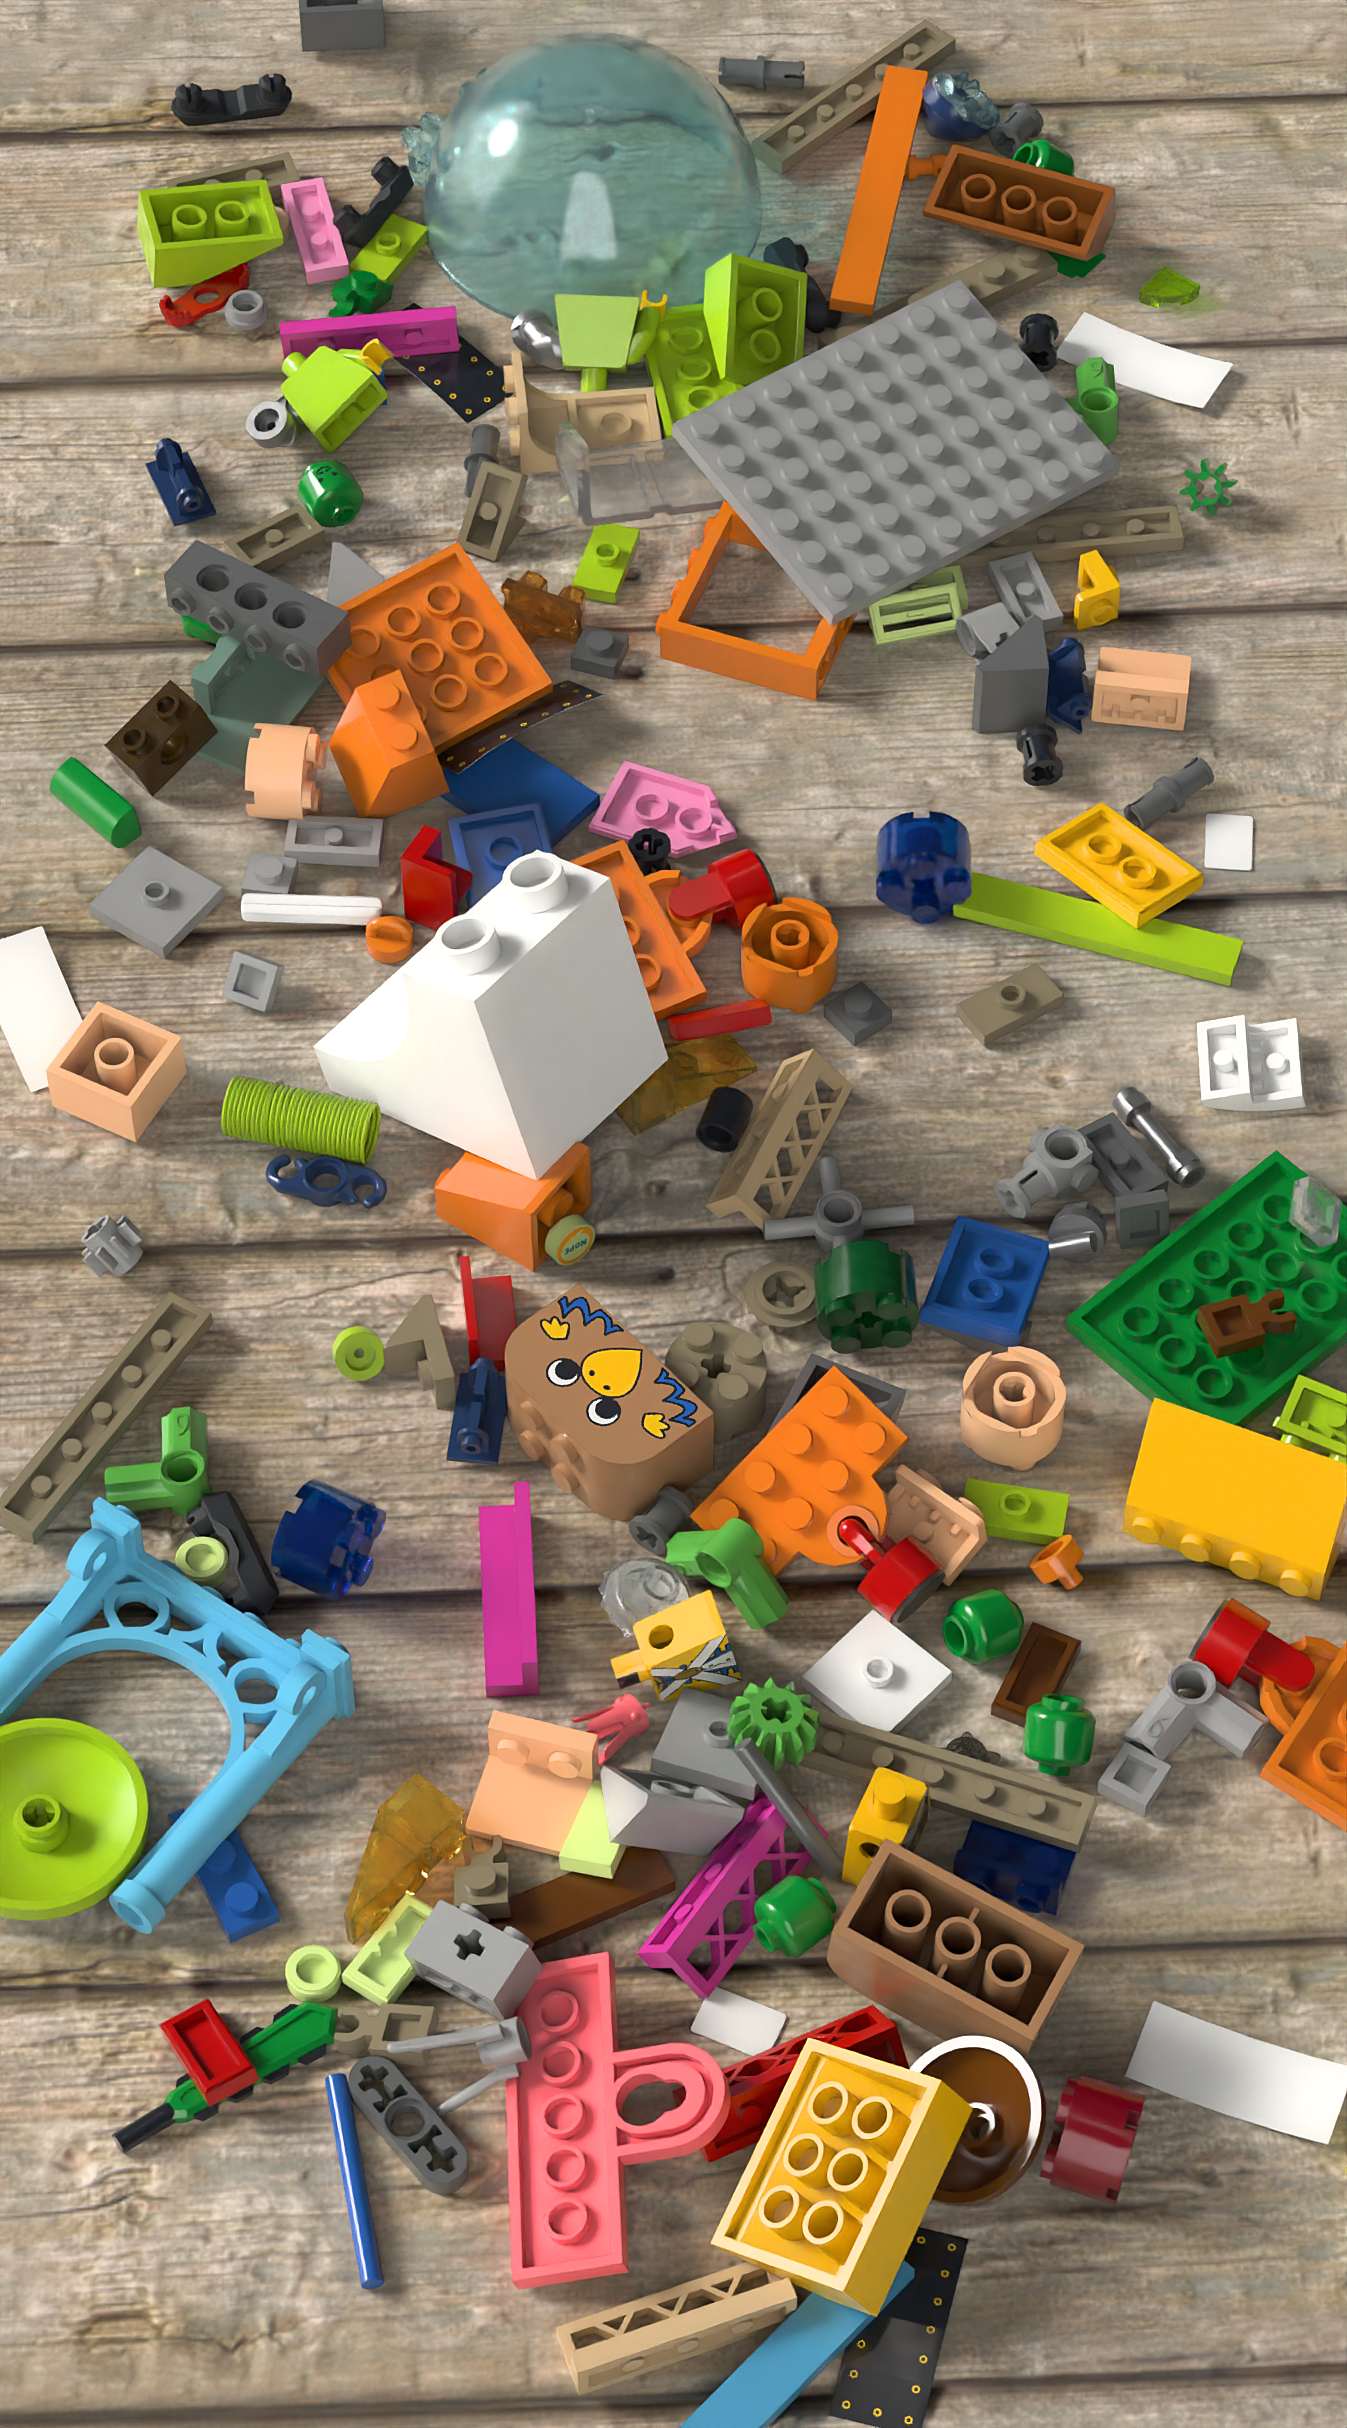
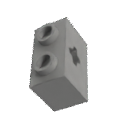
(474, 1959)

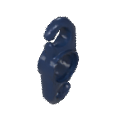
(303, 1187)

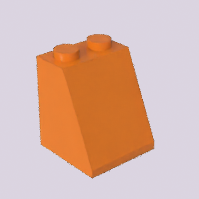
(386, 750)
(512, 1209)

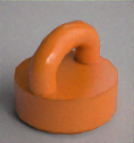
(389, 939)

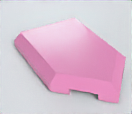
(664, 802)

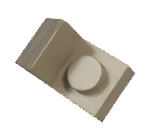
(492, 511)
(421, 1347)

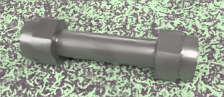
(1182, 1165)

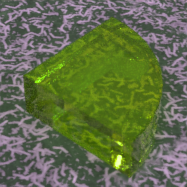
(1168, 288)

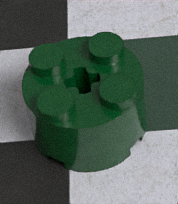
(866, 1297)

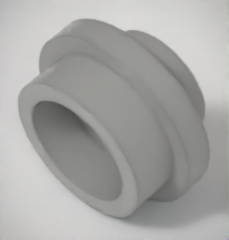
(246, 310)

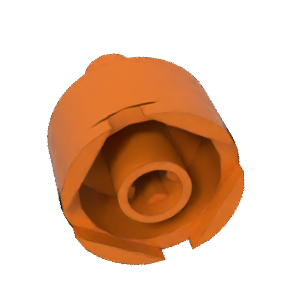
(789, 954)

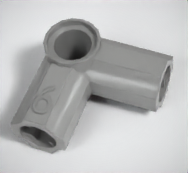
(1215, 1714)

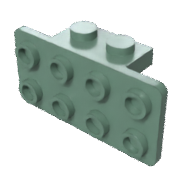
(245, 689)

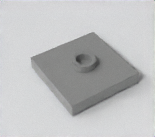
(156, 901)
(698, 1746)

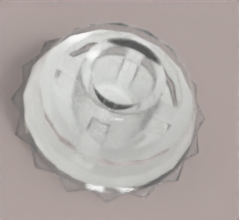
(640, 1590)

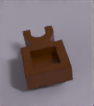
(1240, 1326)

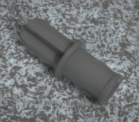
(483, 447)

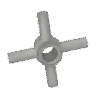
(837, 1206)

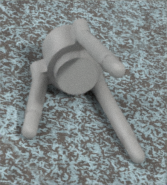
(497, 2043)

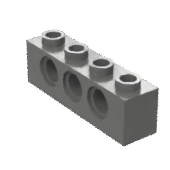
(257, 609)

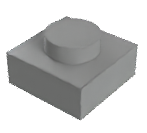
(270, 874)
(253, 980)
(1134, 1778)

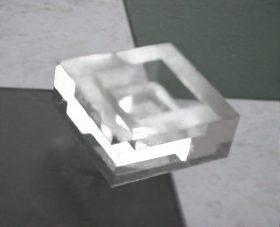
(1315, 1211)

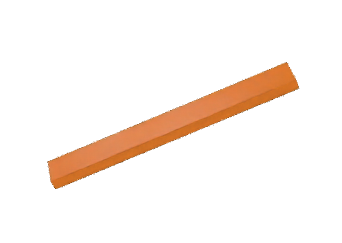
(878, 191)

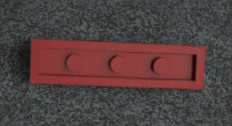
(761, 2078)

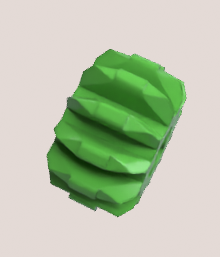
(776, 1722)

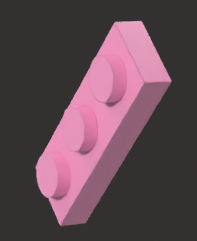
(313, 230)

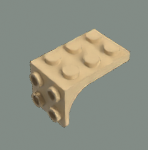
(598, 417)

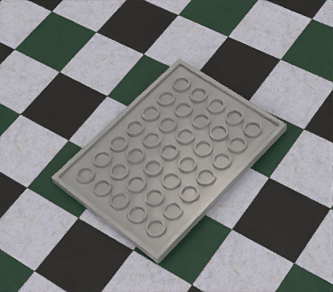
(895, 451)

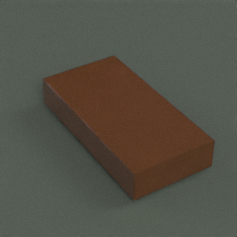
(1037, 1670)

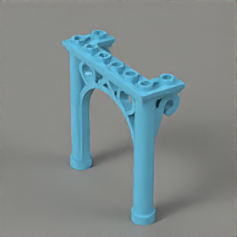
(310, 1678)

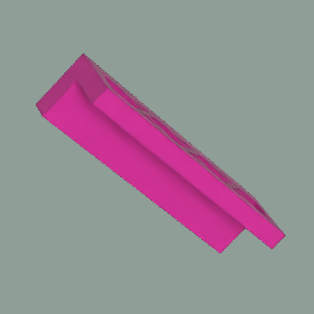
(400, 331)
(509, 1597)
(712, 1889)

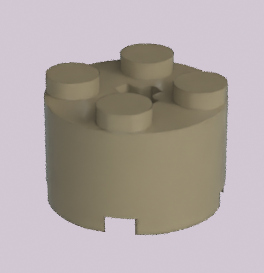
(725, 1372)

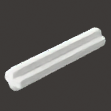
(310, 908)

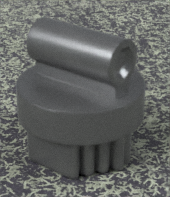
(1077, 1233)

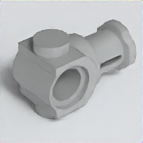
(1055, 1168)

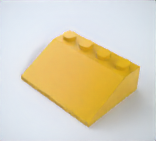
(1237, 1500)
(843, 2174)

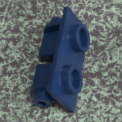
(179, 484)
(1067, 687)
(478, 1415)

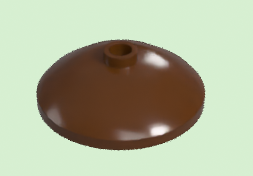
(1002, 2092)

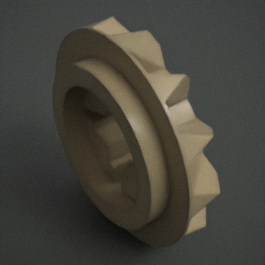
(795, 1281)

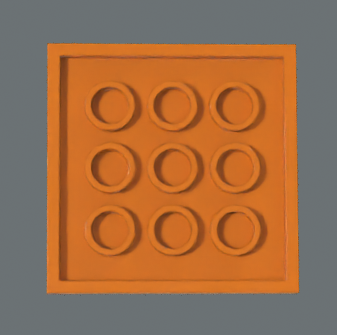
(448, 641)

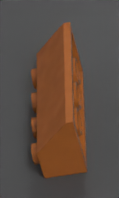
(1022, 203)

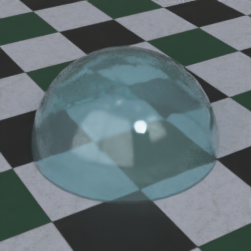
(585, 176)

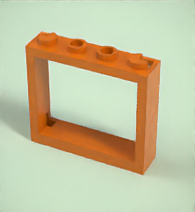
(732, 655)

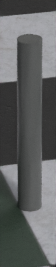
(789, 1807)

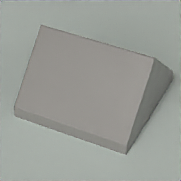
(665, 1812)

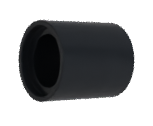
(724, 1119)

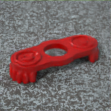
(187, 310)

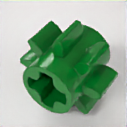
(1196, 487)

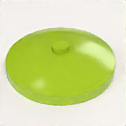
(67, 1817)

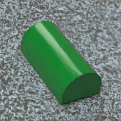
(95, 803)

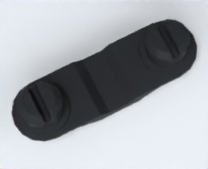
(247, 102)
(395, 185)
(793, 256)
(256, 1584)

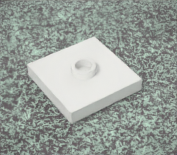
(877, 1676)

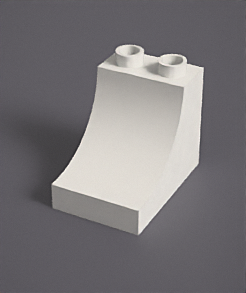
(508, 1022)

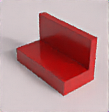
(487, 1314)

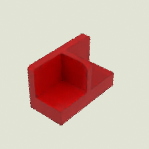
(429, 883)

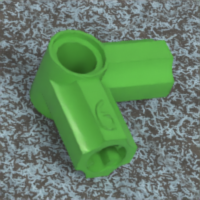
(1097, 398)
(174, 1480)
(733, 1562)

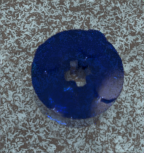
(923, 865)
(327, 1540)

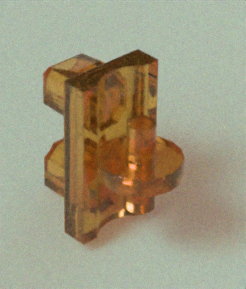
(542, 612)

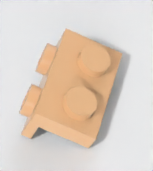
(943, 1525)

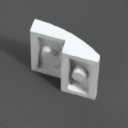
(1251, 1065)

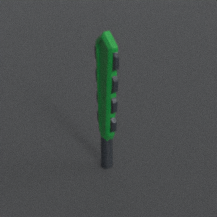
(294, 2037)

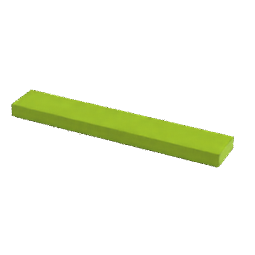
(1100, 930)

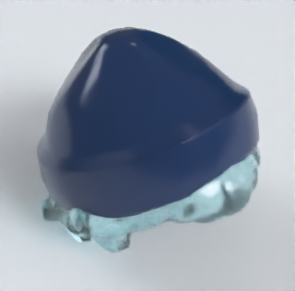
(957, 108)

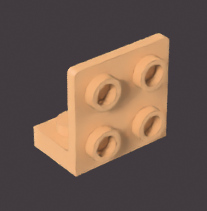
(1141, 688)
(532, 1782)

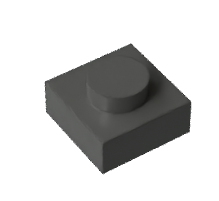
(599, 652)
(857, 1013)
(1142, 1218)

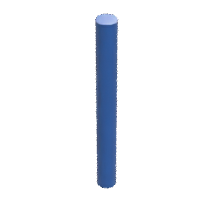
(354, 2181)

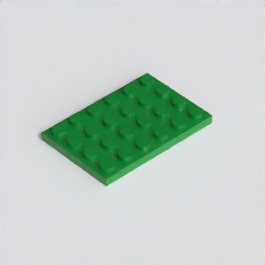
(1232, 1247)

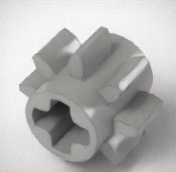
(111, 1246)

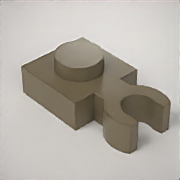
(484, 1880)
(391, 2025)

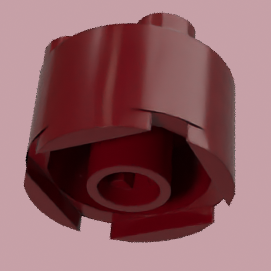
(1096, 2138)

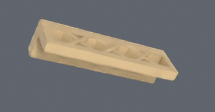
(766, 1135)
(679, 2333)

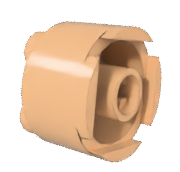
(284, 771)
(1012, 1407)

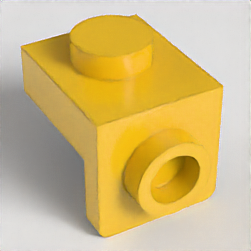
(1098, 594)

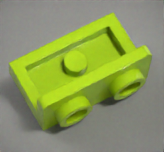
(1315, 1419)

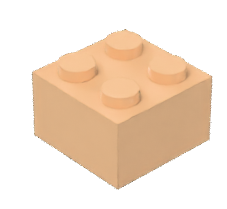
(116, 1071)

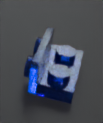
(1015, 1867)

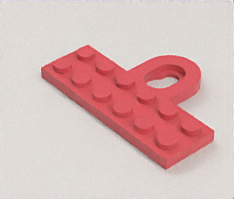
(570, 2128)

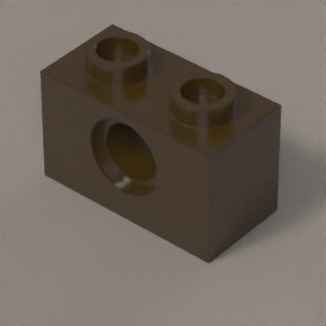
(161, 738)

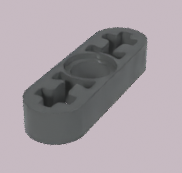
(409, 2149)

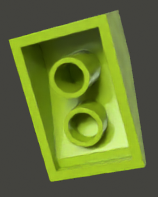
(205, 229)
(754, 317)

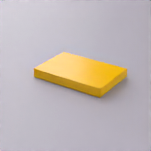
(1119, 865)

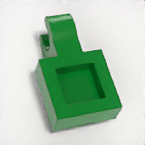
(359, 292)

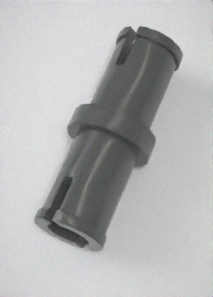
(761, 72)
(1169, 793)

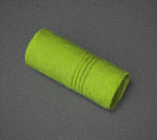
(307, 1118)

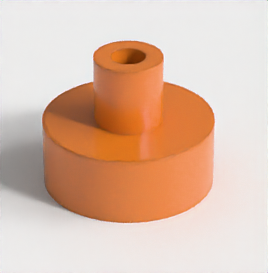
(1059, 1562)

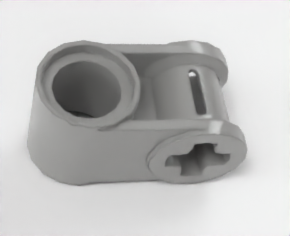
(985, 630)

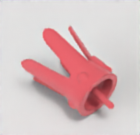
(624, 1716)

